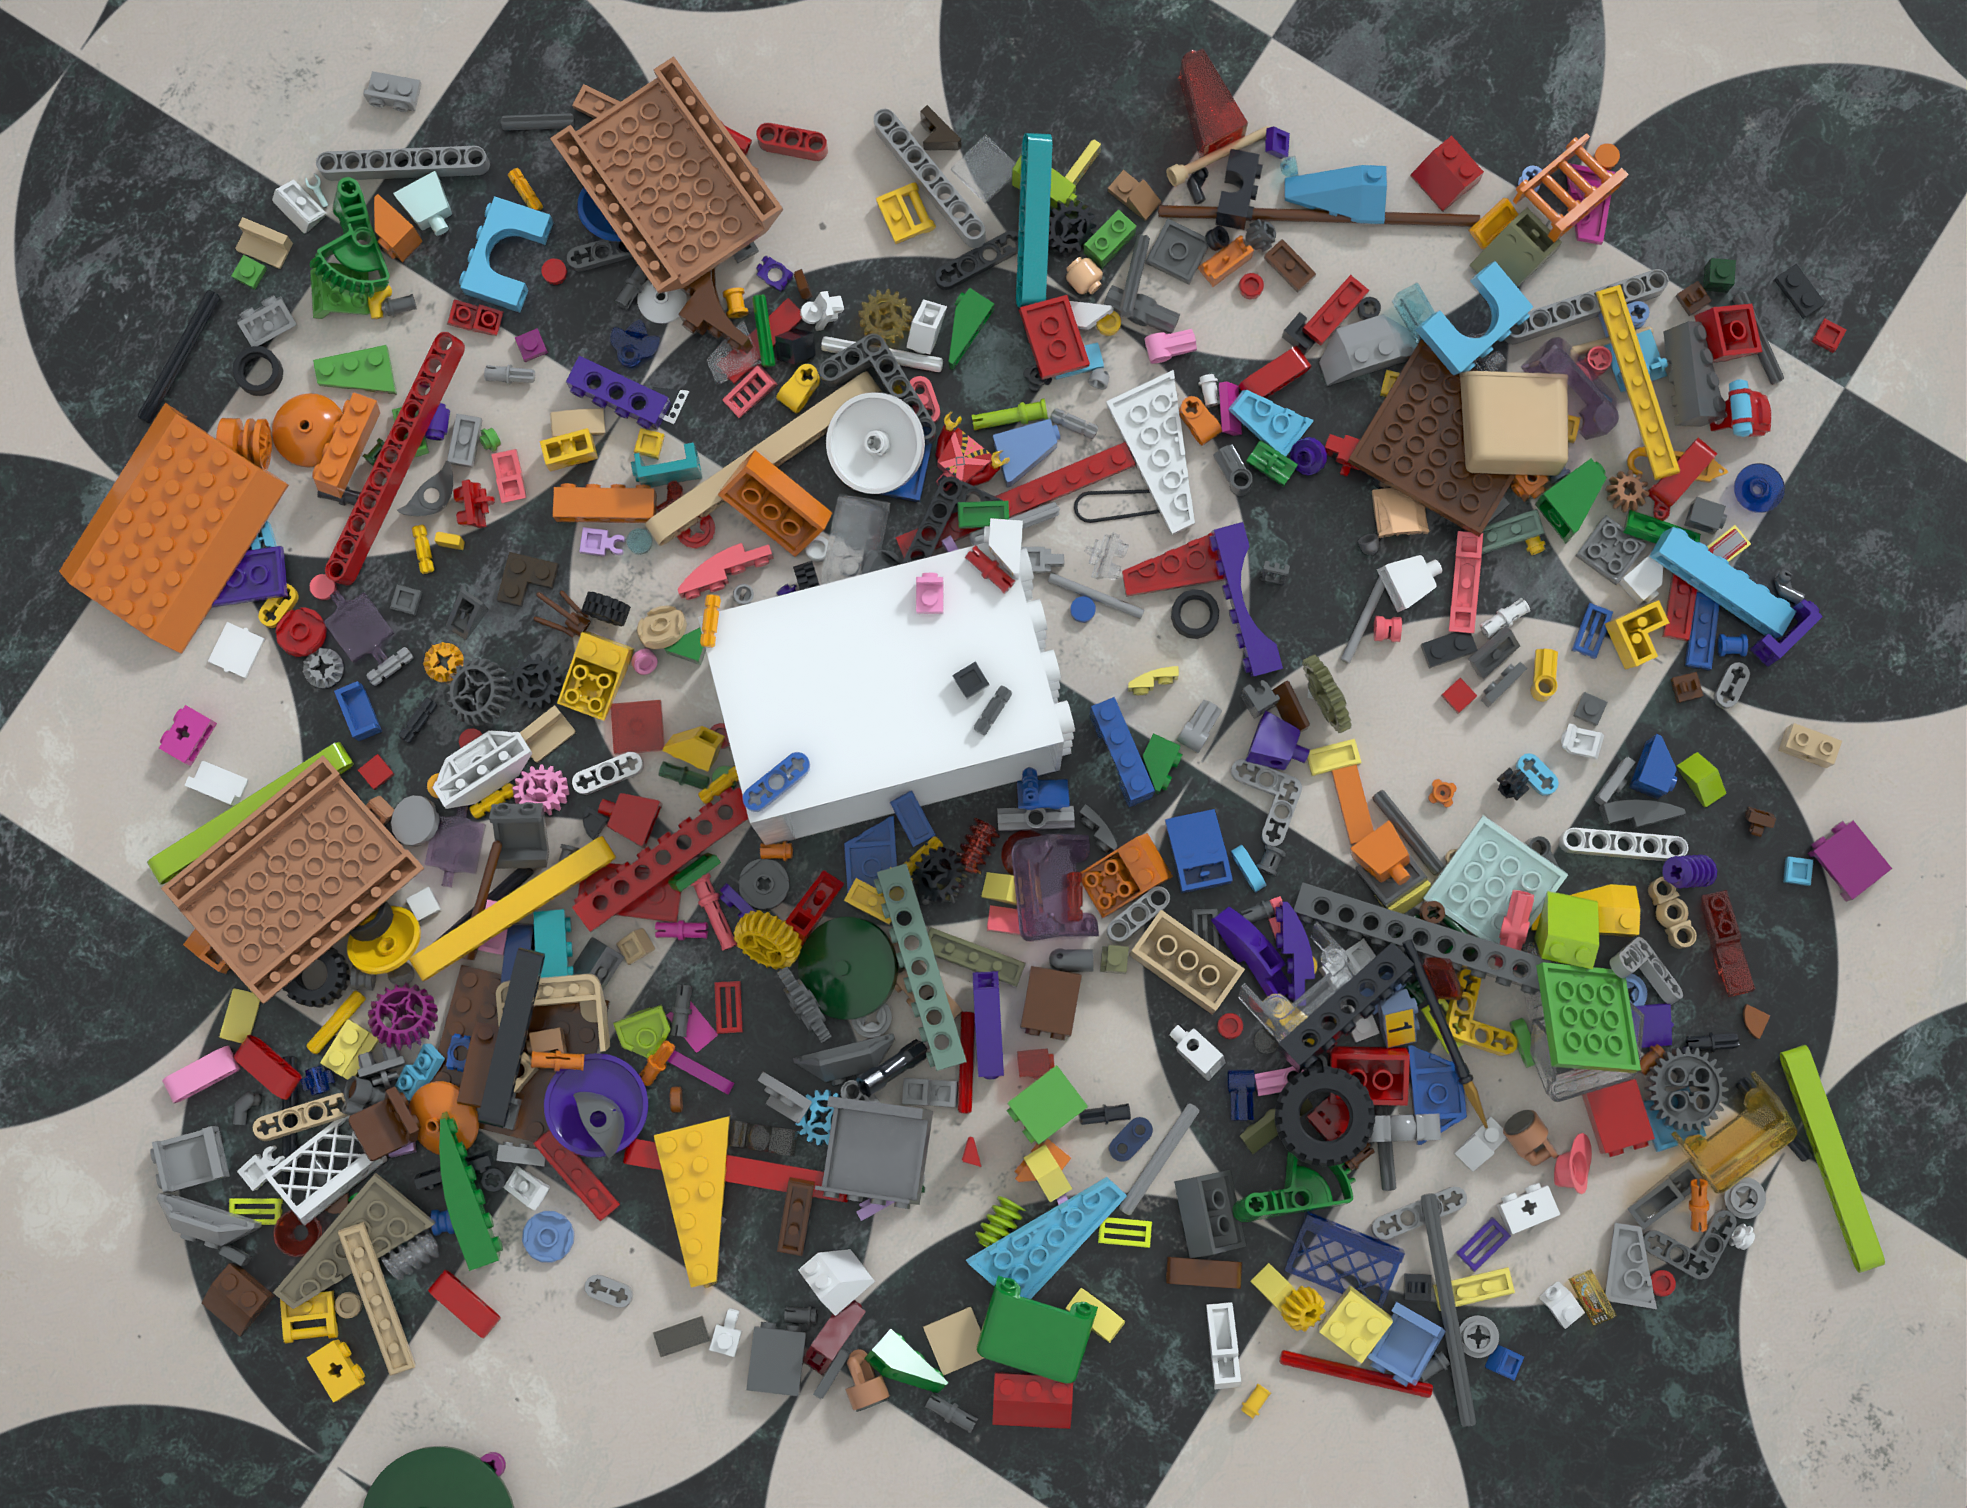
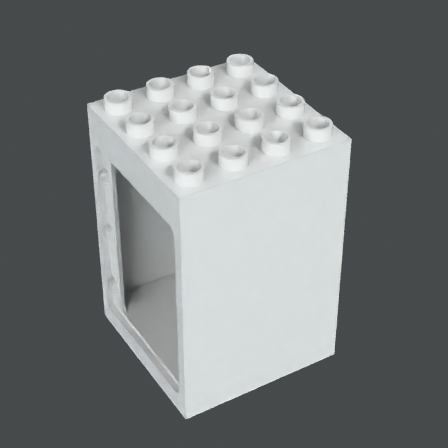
(874, 697)

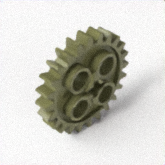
(1326, 694)

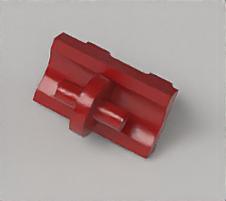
(475, 502)

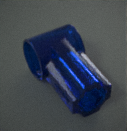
(1241, 1089)

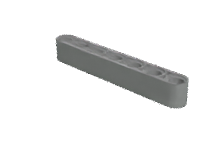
(392, 157)
(934, 188)
(1576, 315)

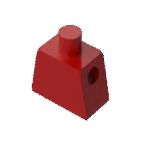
(632, 817)

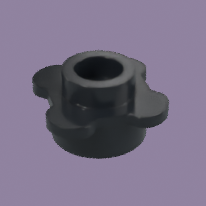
(1035, 383)

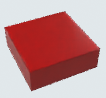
(1828, 335)
(1459, 695)
(376, 772)

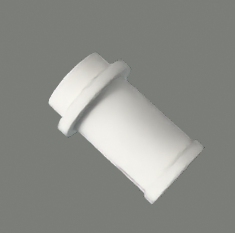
(1209, 389)

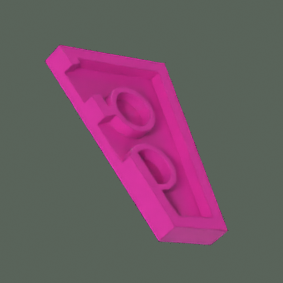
(1591, 227)

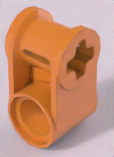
(1202, 423)

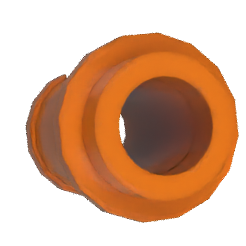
(776, 851)

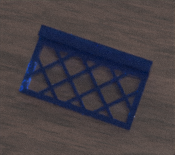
(1346, 1236)

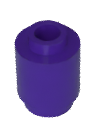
(439, 425)

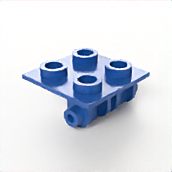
(1041, 793)

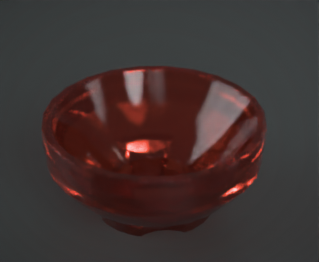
(285, 1238)

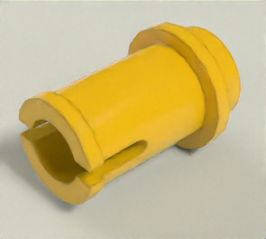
(1535, 545)
(1255, 1401)

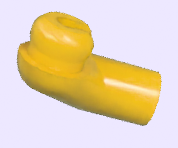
(375, 302)

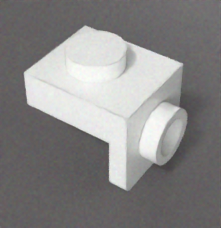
(1582, 741)
(1562, 1304)

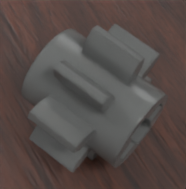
(1260, 235)

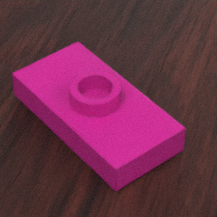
(1228, 393)

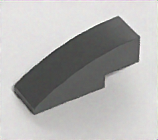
(1639, 812)
(1664, 1194)

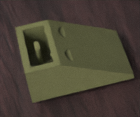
(1519, 248)

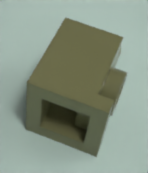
(1114, 959)

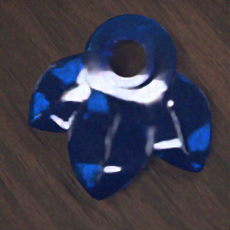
(634, 340)

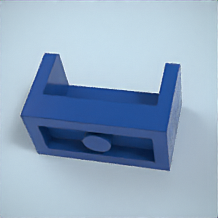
(358, 711)

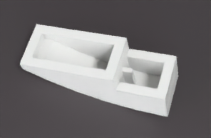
(1223, 1346)

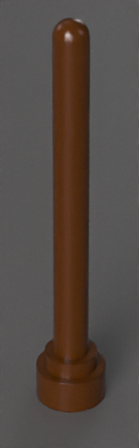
(485, 886)

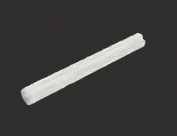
(903, 357)

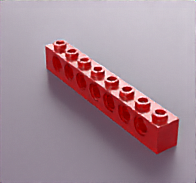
(594, 918)

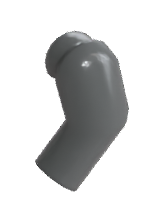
(1785, 589)

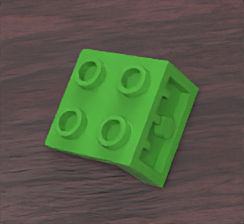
(330, 300)

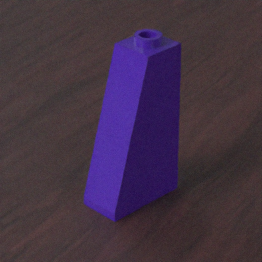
(988, 1024)

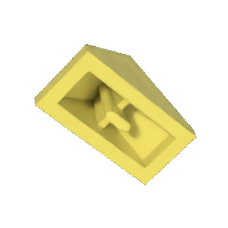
(999, 888)
(1047, 1173)
(1273, 1286)

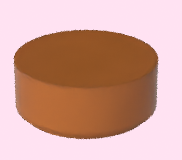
(676, 1100)

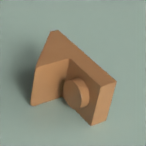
(1135, 195)

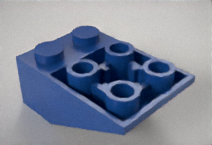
(1198, 851)

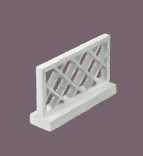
(335, 1187)

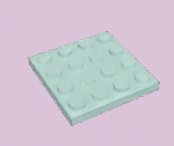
(1485, 872)

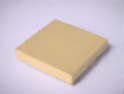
(954, 1340)

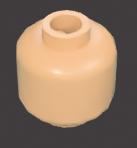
(1084, 275)

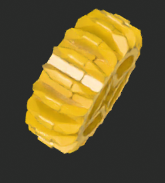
(767, 939)

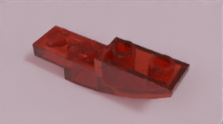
(1726, 943)

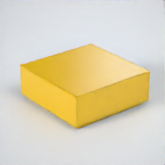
(649, 443)
(449, 540)

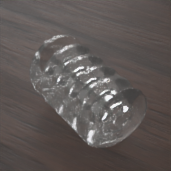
(412, 1255)

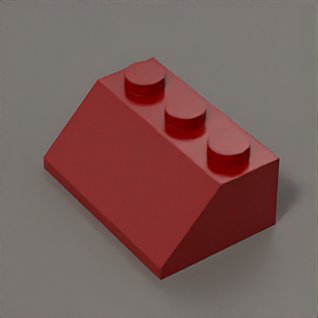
(1378, 1069)
(1031, 1401)

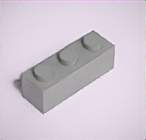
(520, 1154)

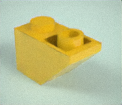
(695, 746)

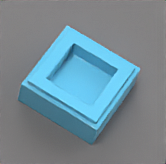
(1798, 871)

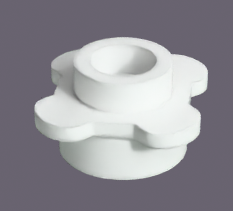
(1742, 1237)

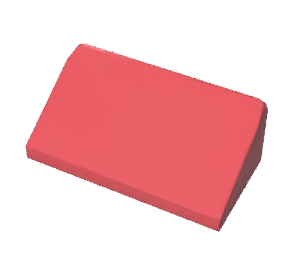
(1003, 920)

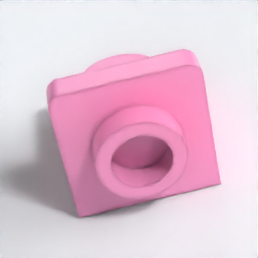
(929, 594)

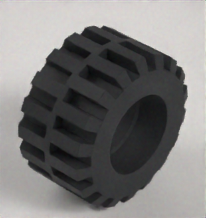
(329, 990)

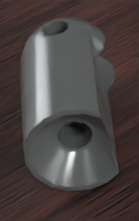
(1072, 960)

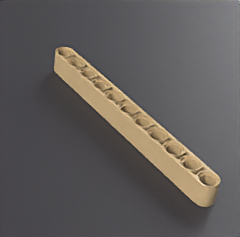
(776, 449)

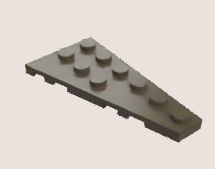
(389, 1222)

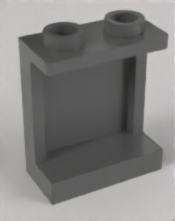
(522, 835)
(776, 1359)

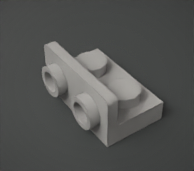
(393, 91)
(266, 321)
(784, 1098)

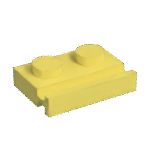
(344, 1051)

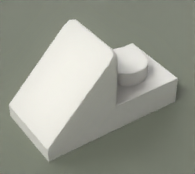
(1481, 1144)
(526, 1188)

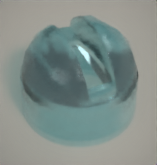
(1289, 167)

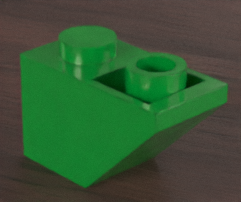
(1159, 759)

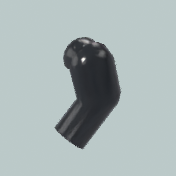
(1195, 183)

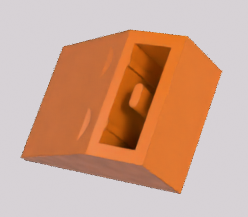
(1125, 875)

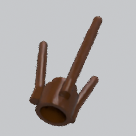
(576, 623)

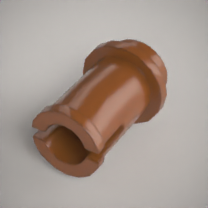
(1648, 1059)

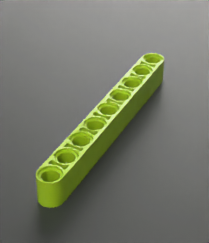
(183, 852)
(1832, 1159)

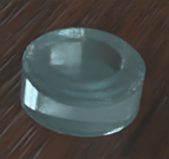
(639, 541)

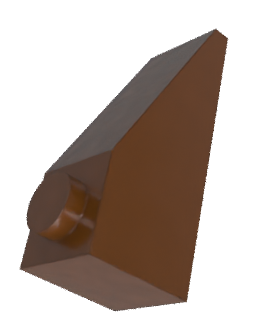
(477, 1064)

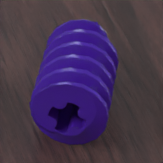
(1690, 871)

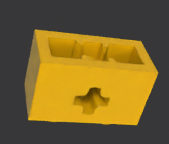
(568, 449)
(324, 1364)

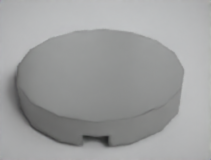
(415, 821)

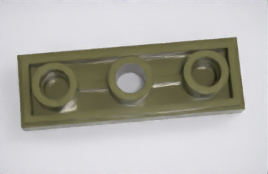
(1264, 1130)

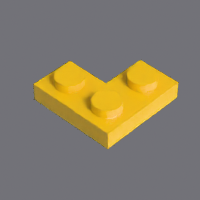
(868, 900)

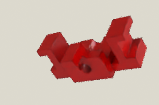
(1344, 449)

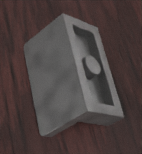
(598, 960)

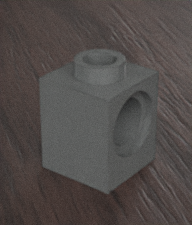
(1706, 515)

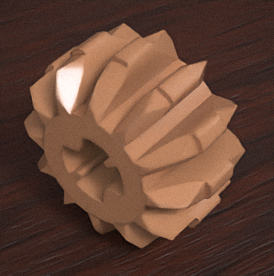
(1617, 489)

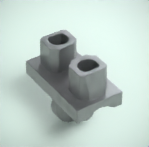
(369, 1068)

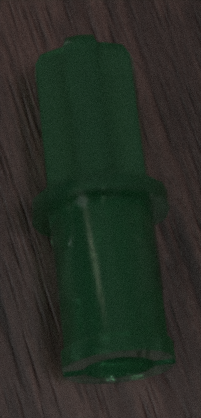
(683, 775)

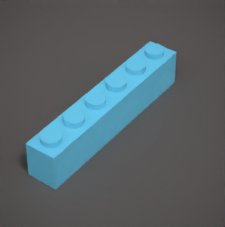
(1722, 582)

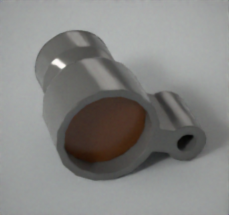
(358, 1093)

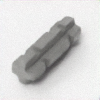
(1074, 423)
(389, 666)

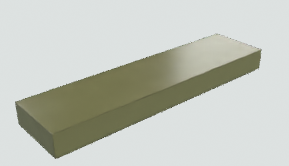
(975, 956)

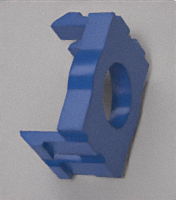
(452, 1062)

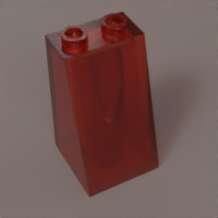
(1209, 104)

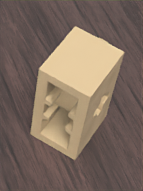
(1810, 745)

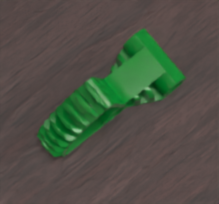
(355, 222)
(1298, 1180)

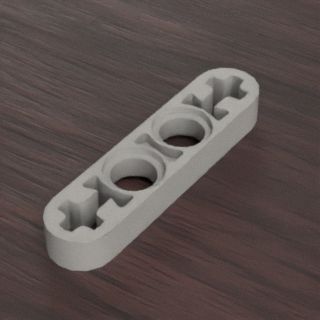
(1417, 1209)

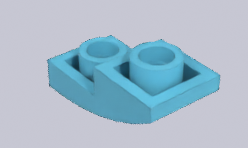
(421, 1072)

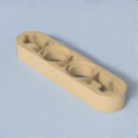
(302, 1113)

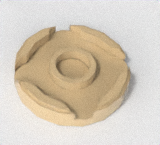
(661, 627)

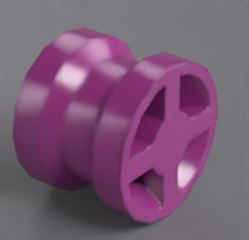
(496, 1461)

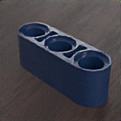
(517, 936)

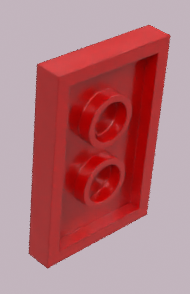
(1054, 337)

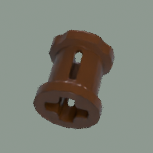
(1440, 912)

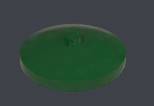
(848, 967)

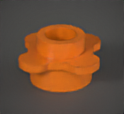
(1448, 788)

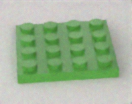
(1587, 1018)

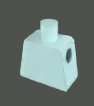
(426, 203)

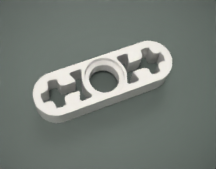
(622, 759)

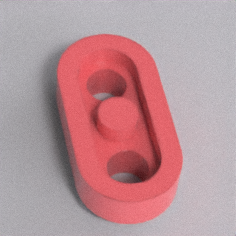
(927, 398)

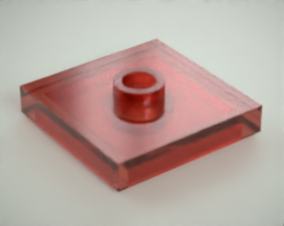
(637, 726)

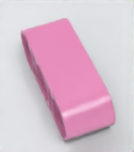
(200, 1074)

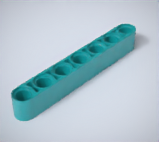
(1034, 219)

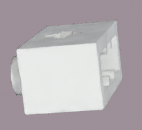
(1542, 1210)

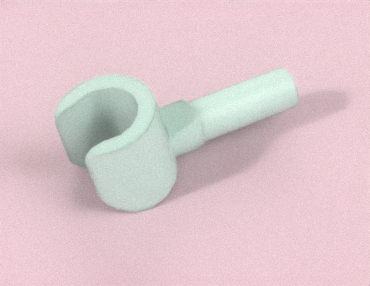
(317, 190)

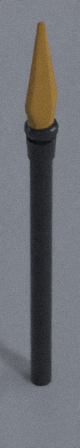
(1461, 1068)

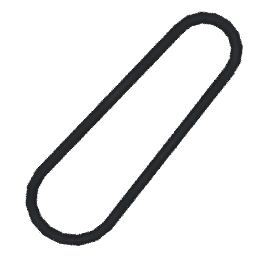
(1111, 517)

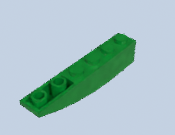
(464, 1201)

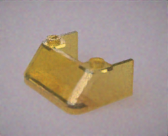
(1743, 1141)

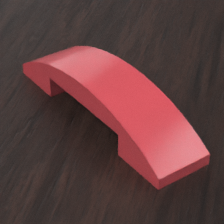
(1466, 582)

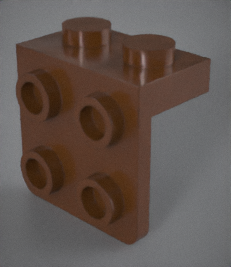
(385, 1125)

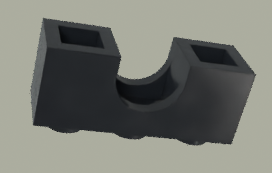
(1235, 207)

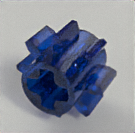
(317, 1080)

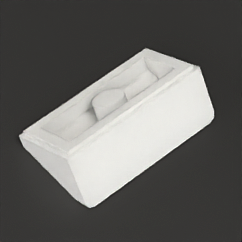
(298, 206)

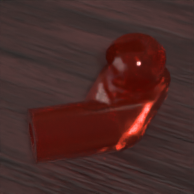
(674, 492)

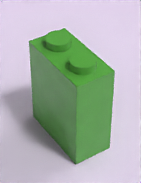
(1046, 1105)

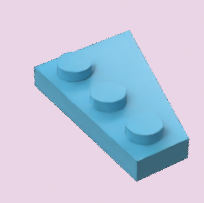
(1269, 422)

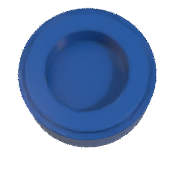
(1083, 609)

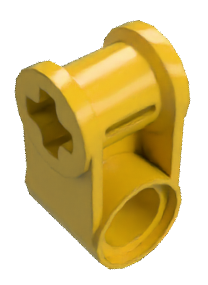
(797, 390)

